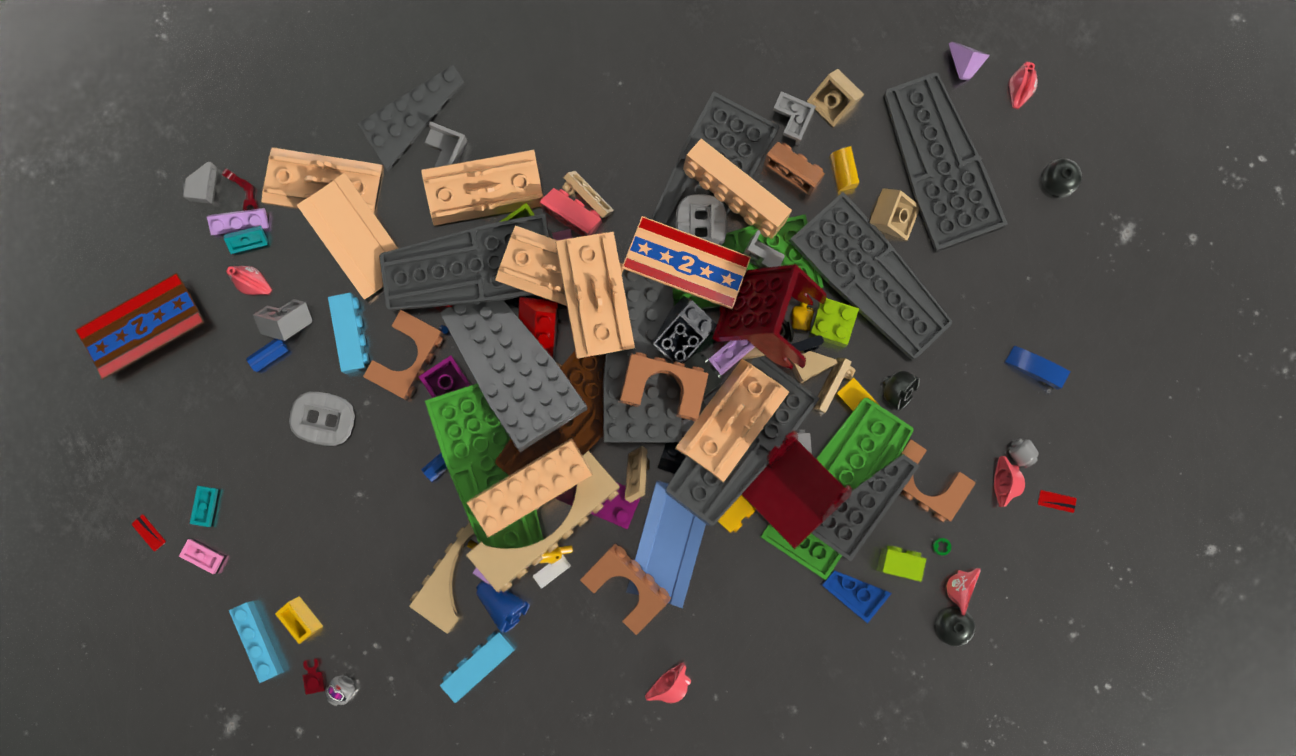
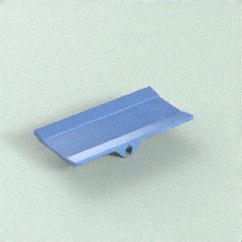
(669, 545)

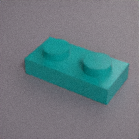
(245, 239)
(204, 506)

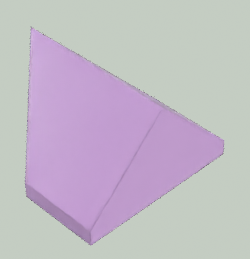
(966, 60)

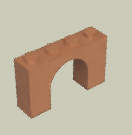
(403, 382)
(691, 383)
(947, 502)
(651, 596)

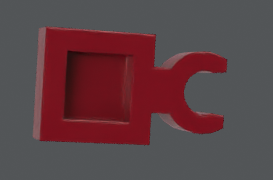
(314, 680)

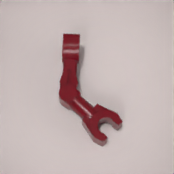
(248, 188)

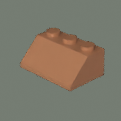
(794, 168)

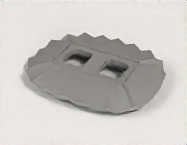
(716, 217)
(318, 432)

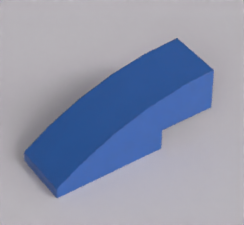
(1037, 367)

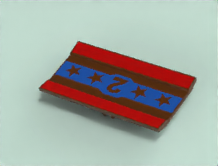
(140, 325)

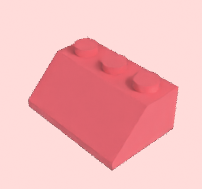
(570, 212)

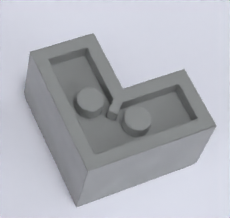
(798, 112)
(448, 141)
(761, 254)
(283, 321)

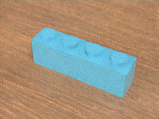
(348, 333)
(256, 641)
(478, 666)

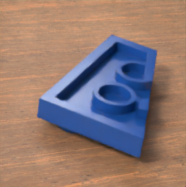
(856, 594)

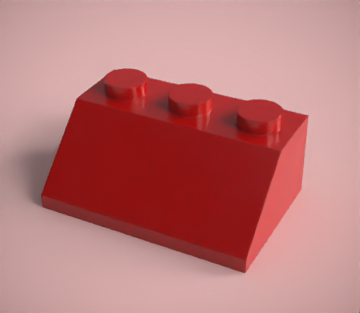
(541, 320)

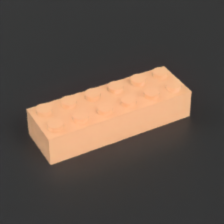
(736, 189)
(529, 487)

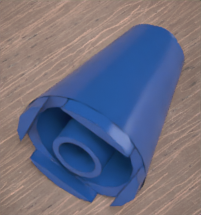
(502, 607)

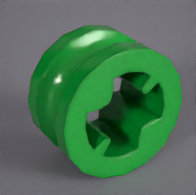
(936, 545)

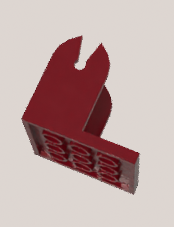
(762, 308)
(795, 491)

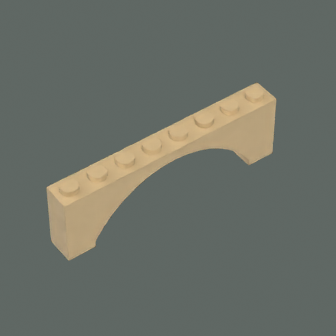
(504, 565)
(436, 597)

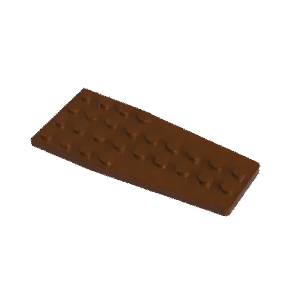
(585, 429)

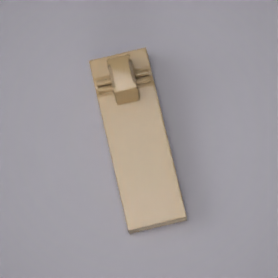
(575, 182)
(832, 383)
(636, 474)

